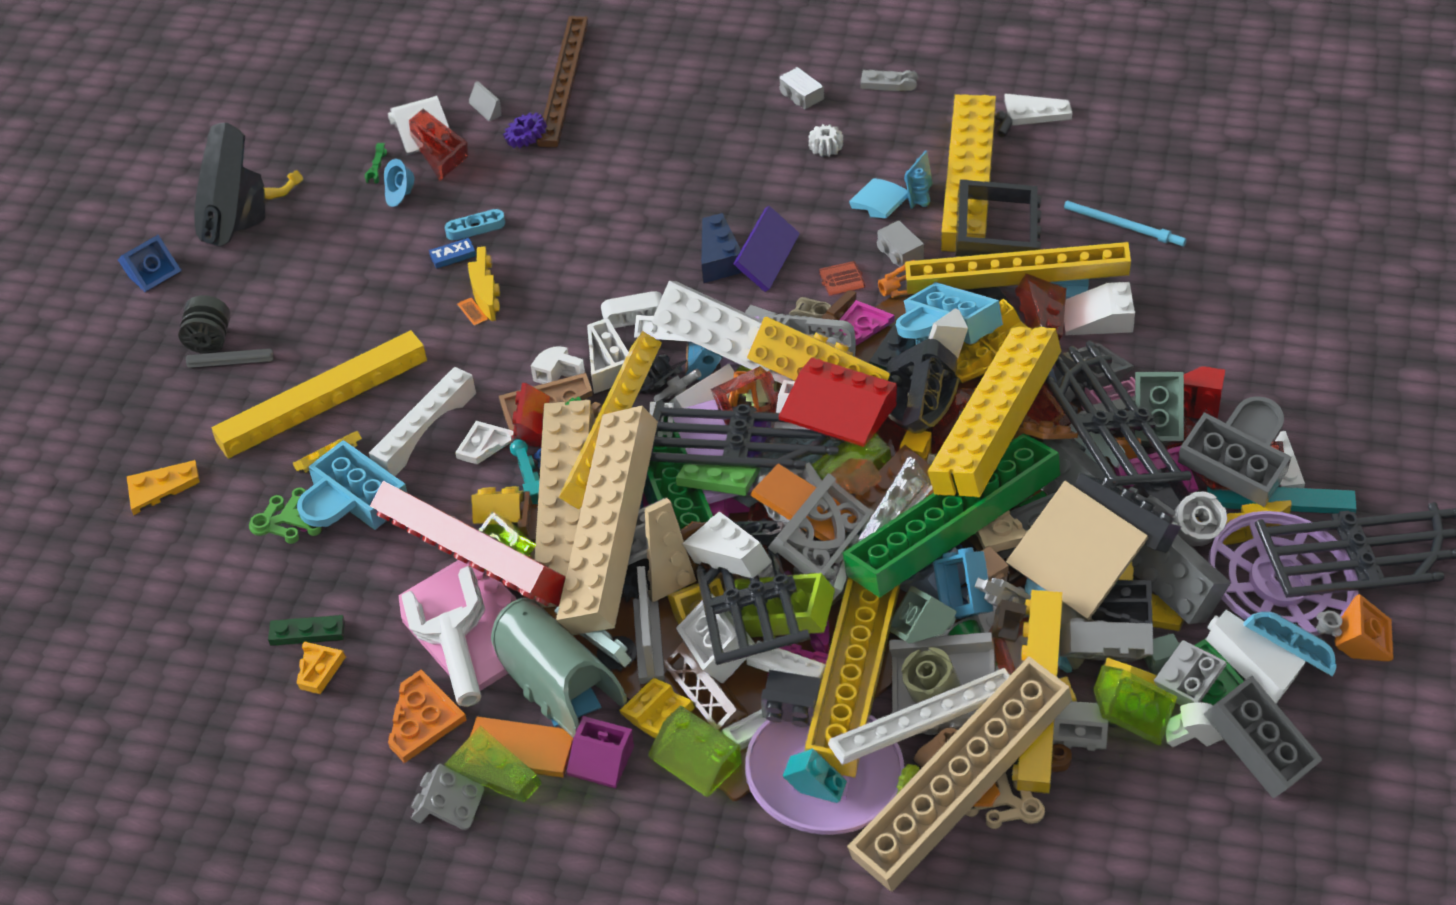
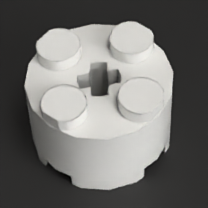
(1209, 511)

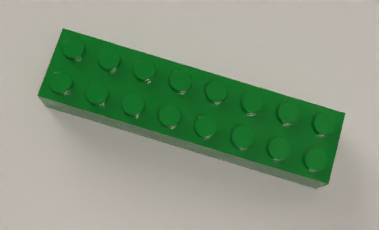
(660, 483)

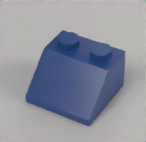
(149, 263)

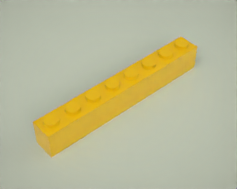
(1043, 647)

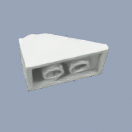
(1100, 310)
(697, 638)

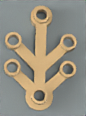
(1020, 806)

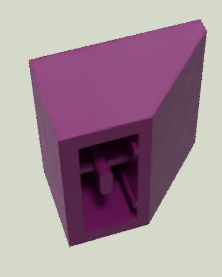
(600, 752)

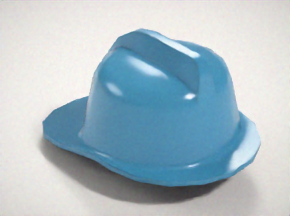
(398, 182)

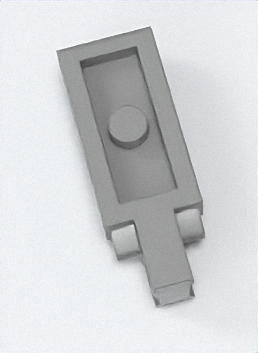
(1000, 589)

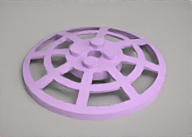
(1263, 575)

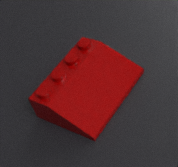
(839, 402)

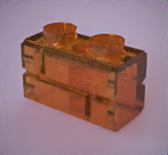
(856, 475)

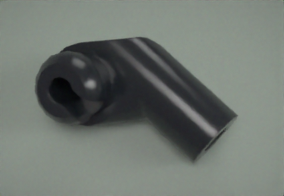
(1005, 123)

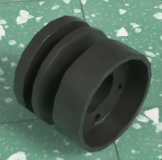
(204, 324)

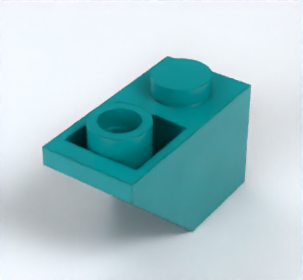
(814, 776)

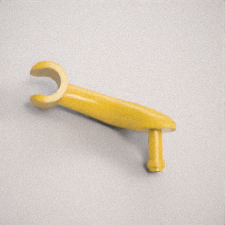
(294, 179)

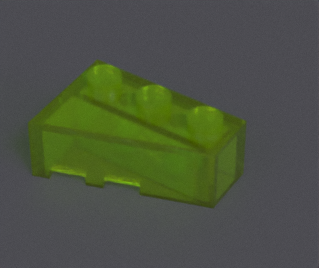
(494, 766)

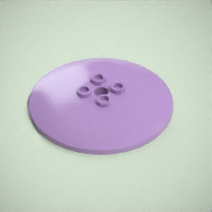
(862, 797)

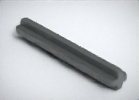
(229, 358)

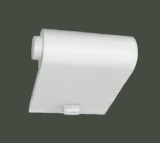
(402, 114)

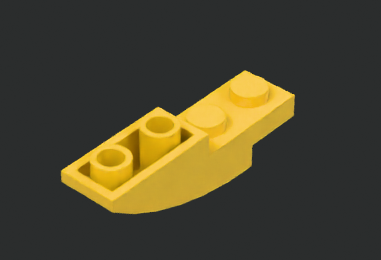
(483, 284)
(1244, 533)

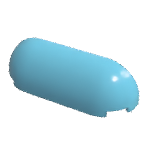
(1293, 639)

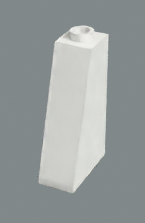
(1254, 654)

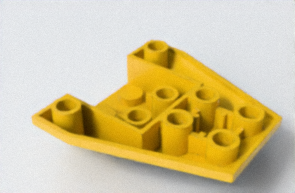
(977, 357)

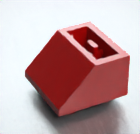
(1203, 392)
(529, 415)

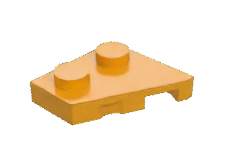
(318, 667)

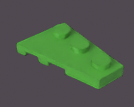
(718, 478)

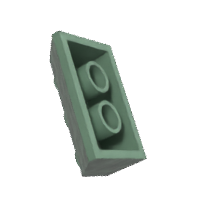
(1164, 398)
(921, 617)

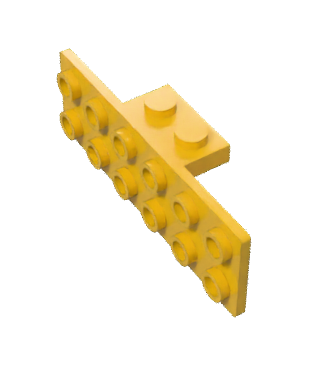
(789, 350)

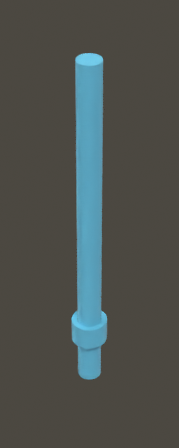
(1163, 235)

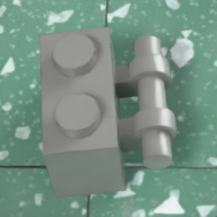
(1081, 726)

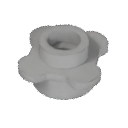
(1329, 623)

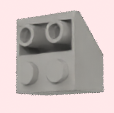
(1189, 673)

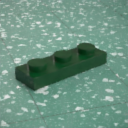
(306, 630)

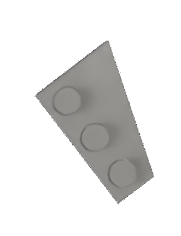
(1106, 640)

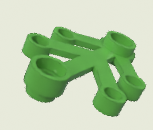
(267, 523)

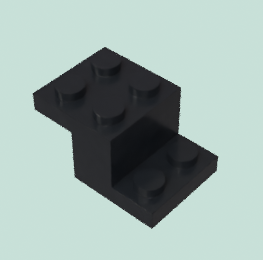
(790, 698)

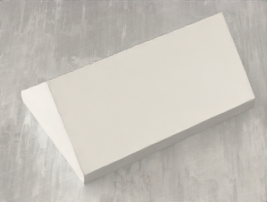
(950, 331)

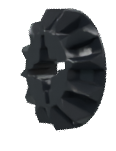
(609, 662)

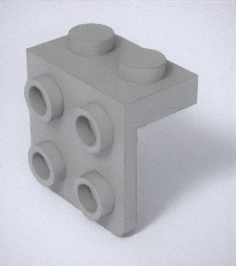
(447, 797)

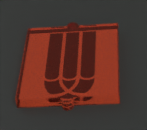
(842, 278)

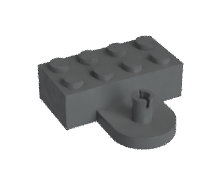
(1240, 450)

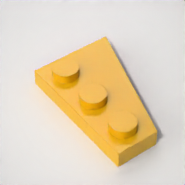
(306, 461)

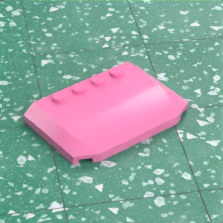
(443, 594)

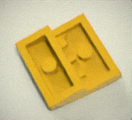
(653, 706)

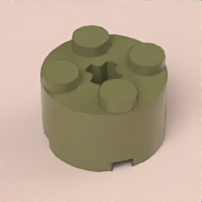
(928, 674)

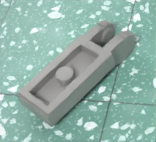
(888, 80)

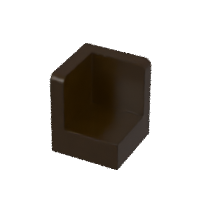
(1007, 620)

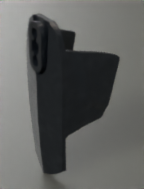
(226, 188)

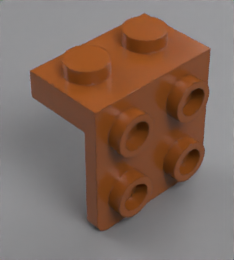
(1045, 430)

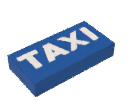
(452, 253)

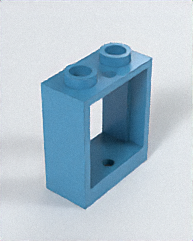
(949, 584)

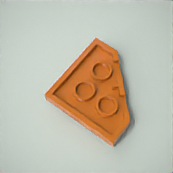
(421, 716)

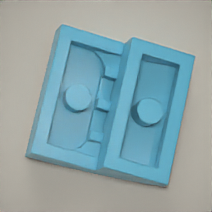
(879, 198)

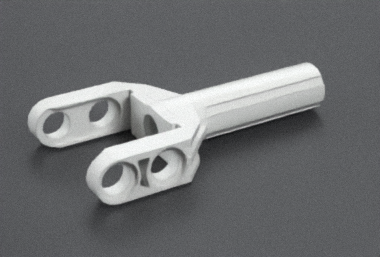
(450, 632)

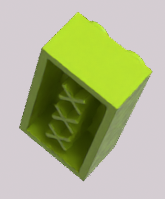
(810, 605)

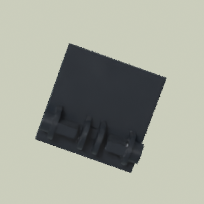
(659, 372)

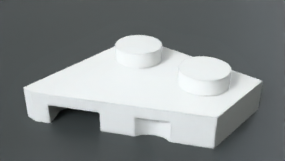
(483, 442)

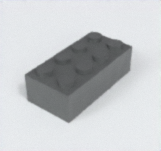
(1263, 737)

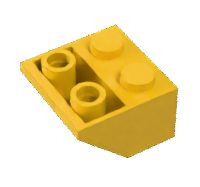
(504, 503)

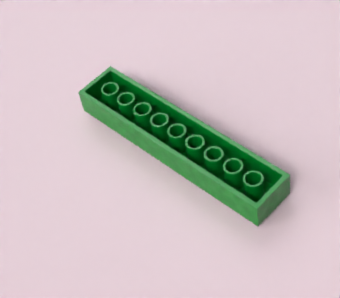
(947, 520)

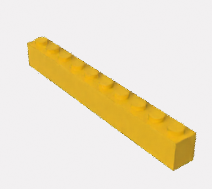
(1011, 267)
(319, 394)
(619, 398)

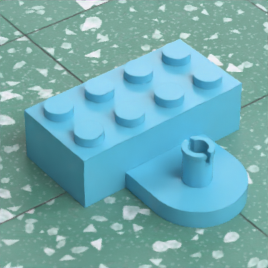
(932, 303)
(344, 483)

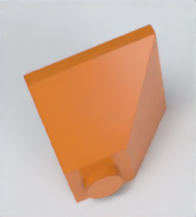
(1365, 632)

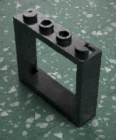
(996, 192)

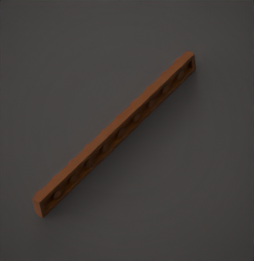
(563, 80)

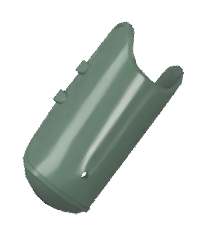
(549, 661)

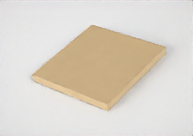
(1077, 549)

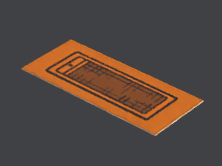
(472, 311)

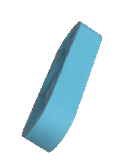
(455, 228)

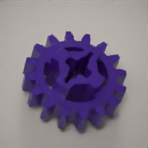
(525, 130)

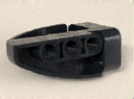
(924, 385)

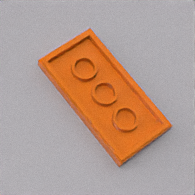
(787, 493)
(537, 746)

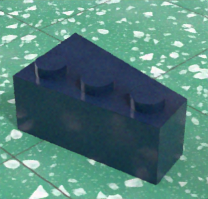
(718, 249)

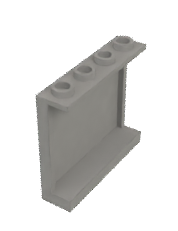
(970, 654)

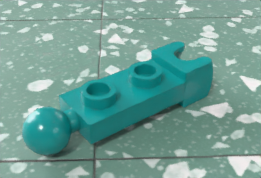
(531, 479)

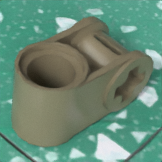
(810, 308)

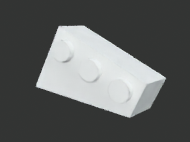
(606, 354)
(727, 546)

